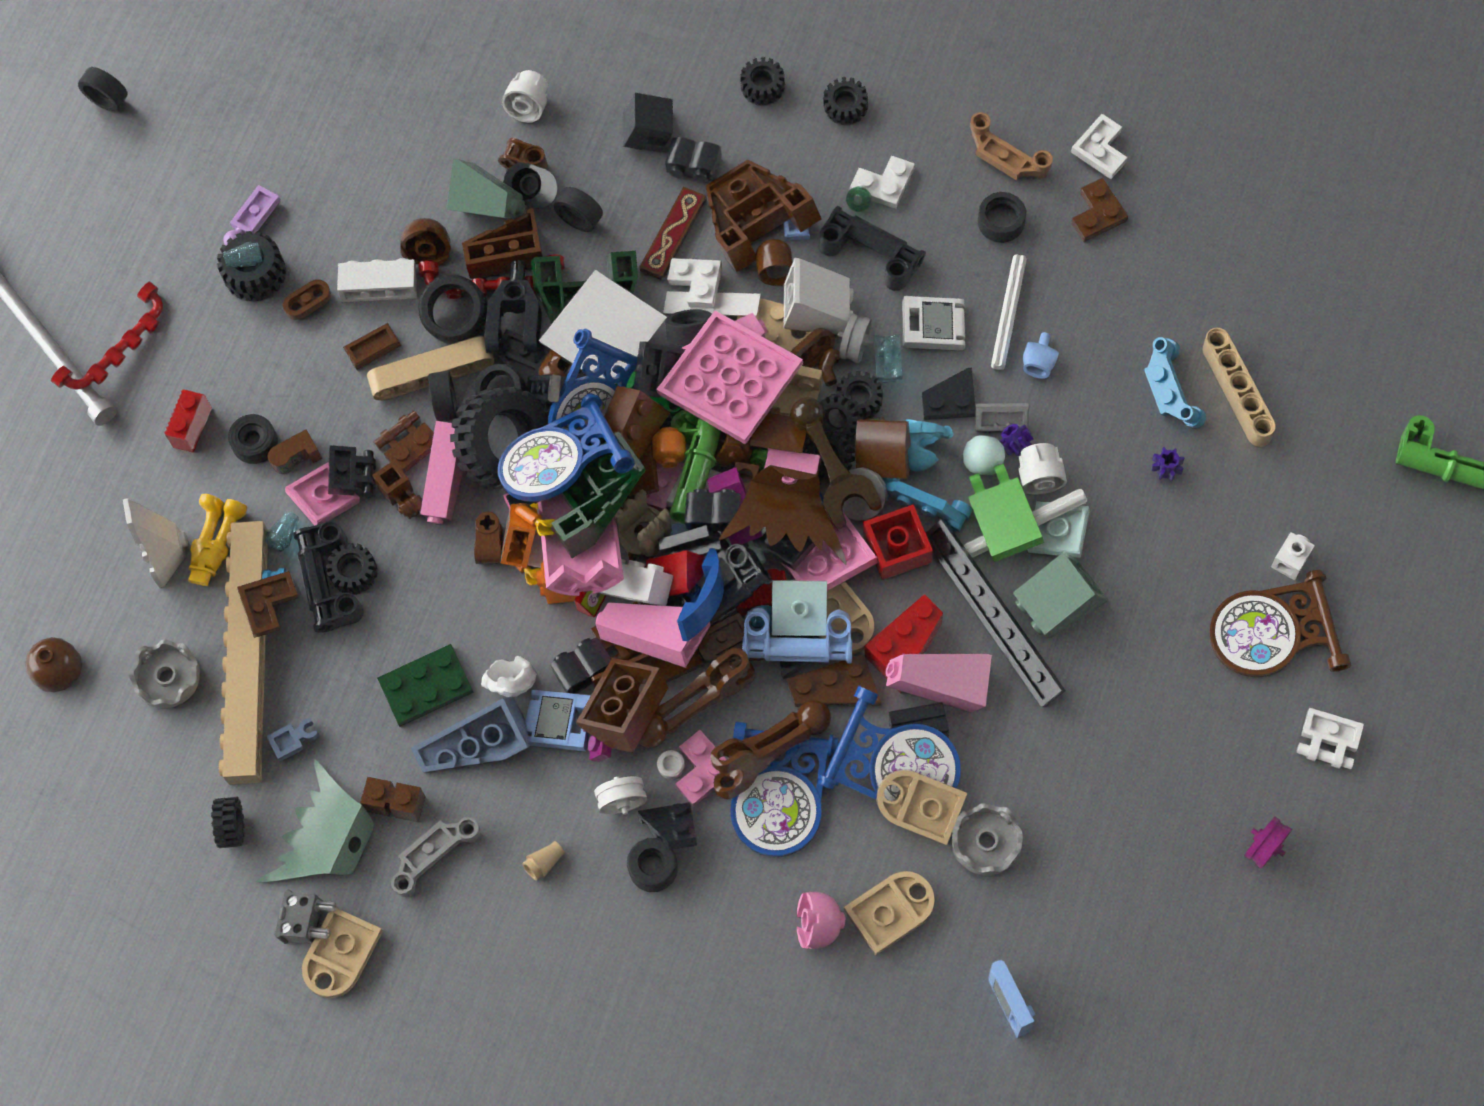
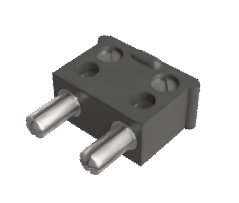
(300, 918)

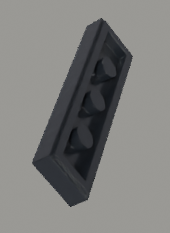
(544, 387)

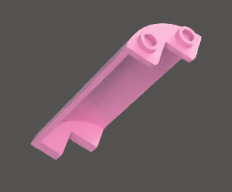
(591, 570)

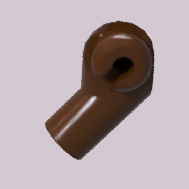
(826, 364)

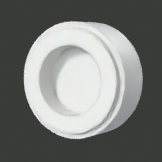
(671, 764)

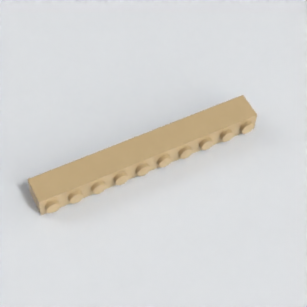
(244, 660)

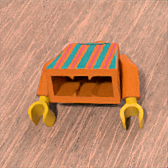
(519, 538)

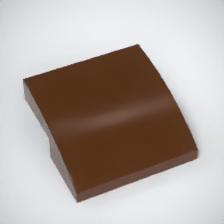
(883, 447)

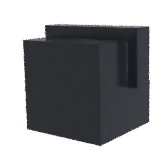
(648, 123)

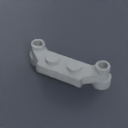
(429, 850)

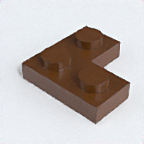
(1103, 214)
(260, 598)

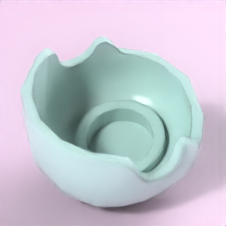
(983, 454)

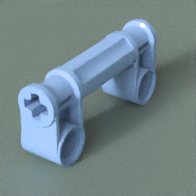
(759, 644)

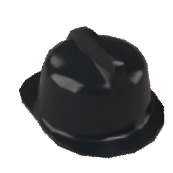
(534, 183)

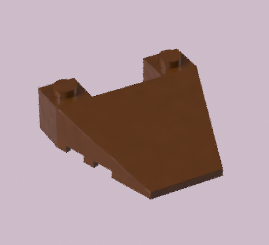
(751, 204)

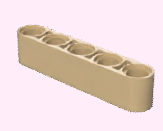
(413, 372)
(1240, 376)

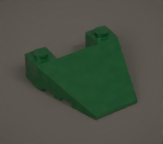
(557, 294)
(595, 500)

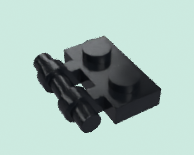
(342, 471)

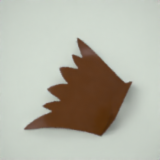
(786, 509)

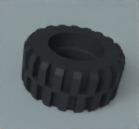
(473, 426)

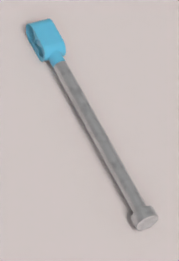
(100, 409)

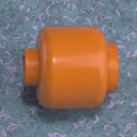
(668, 447)

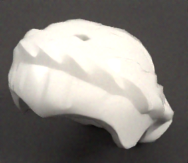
(509, 677)

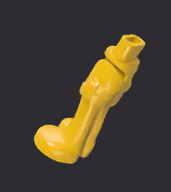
(209, 553)

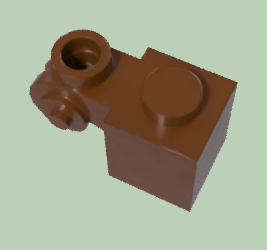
(398, 489)

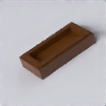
(372, 346)

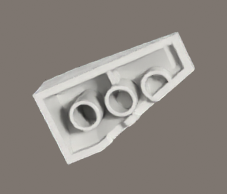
(158, 539)

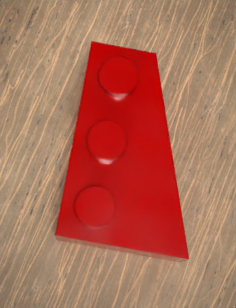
(907, 634)

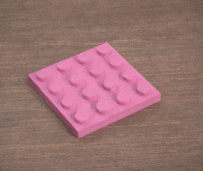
(730, 377)

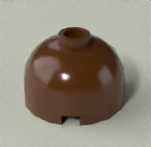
(425, 241)
(53, 664)

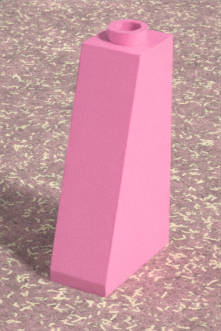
(442, 477)
(648, 631)
(944, 678)

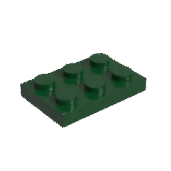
(425, 685)

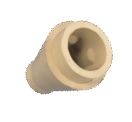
(543, 860)

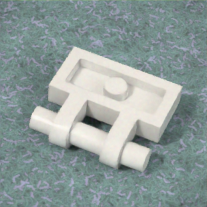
(1333, 731)

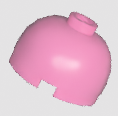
(819, 920)

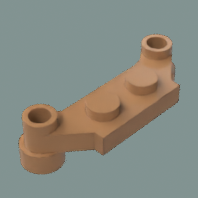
(1005, 156)

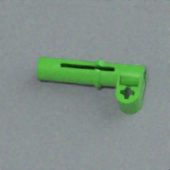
(699, 458)
(1433, 460)

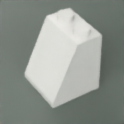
(816, 298)

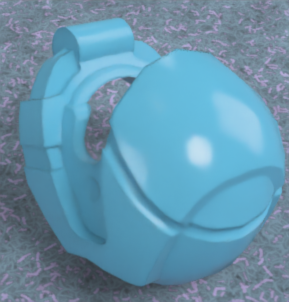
(920, 436)

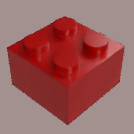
(898, 541)

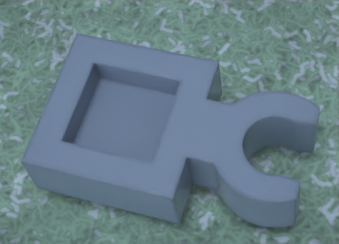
(288, 740)

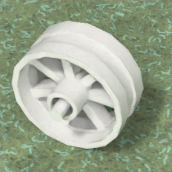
(620, 795)

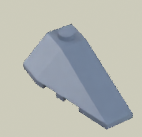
(480, 738)

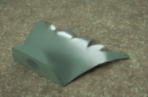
(326, 833)

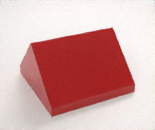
(684, 567)

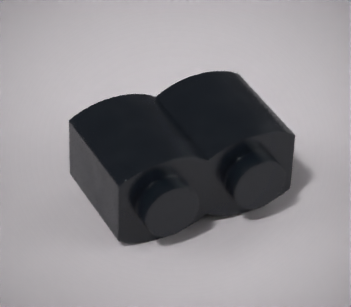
(693, 159)
(711, 508)
(579, 666)

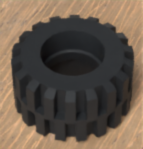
(257, 282)

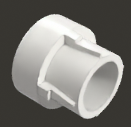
(526, 96)
(1041, 469)

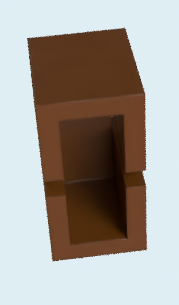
(404, 800)

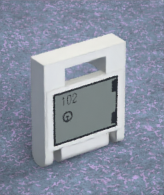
(939, 323)

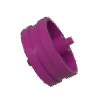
(1268, 842)

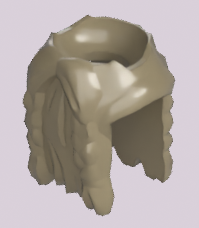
(634, 513)

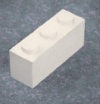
(377, 280)
(642, 584)

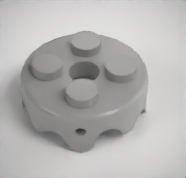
(156, 659)
(988, 820)

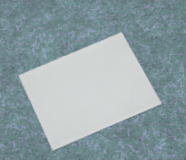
(609, 314)

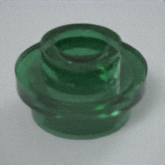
(865, 195)

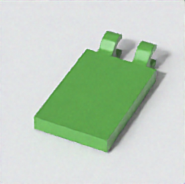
(1004, 516)

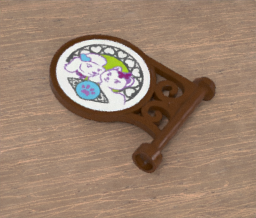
(1261, 633)

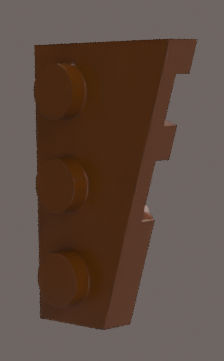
(833, 683)

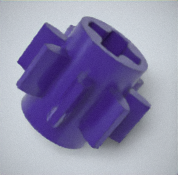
(1016, 439)
(1165, 457)

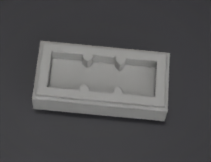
(999, 416)

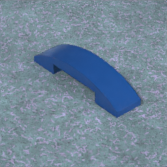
(697, 615)

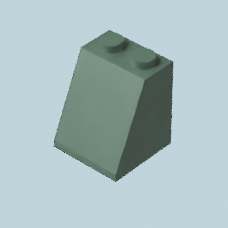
(481, 193)
(1059, 595)

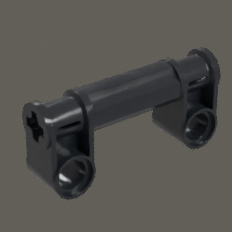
(903, 258)
(749, 577)
(327, 610)

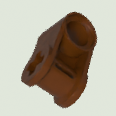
(522, 152)
(488, 542)

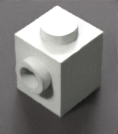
(1293, 555)

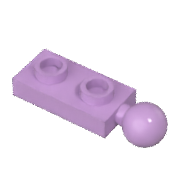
(253, 212)

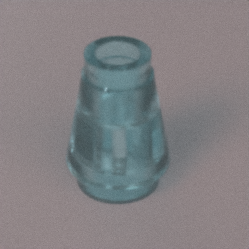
(243, 255)
(282, 531)

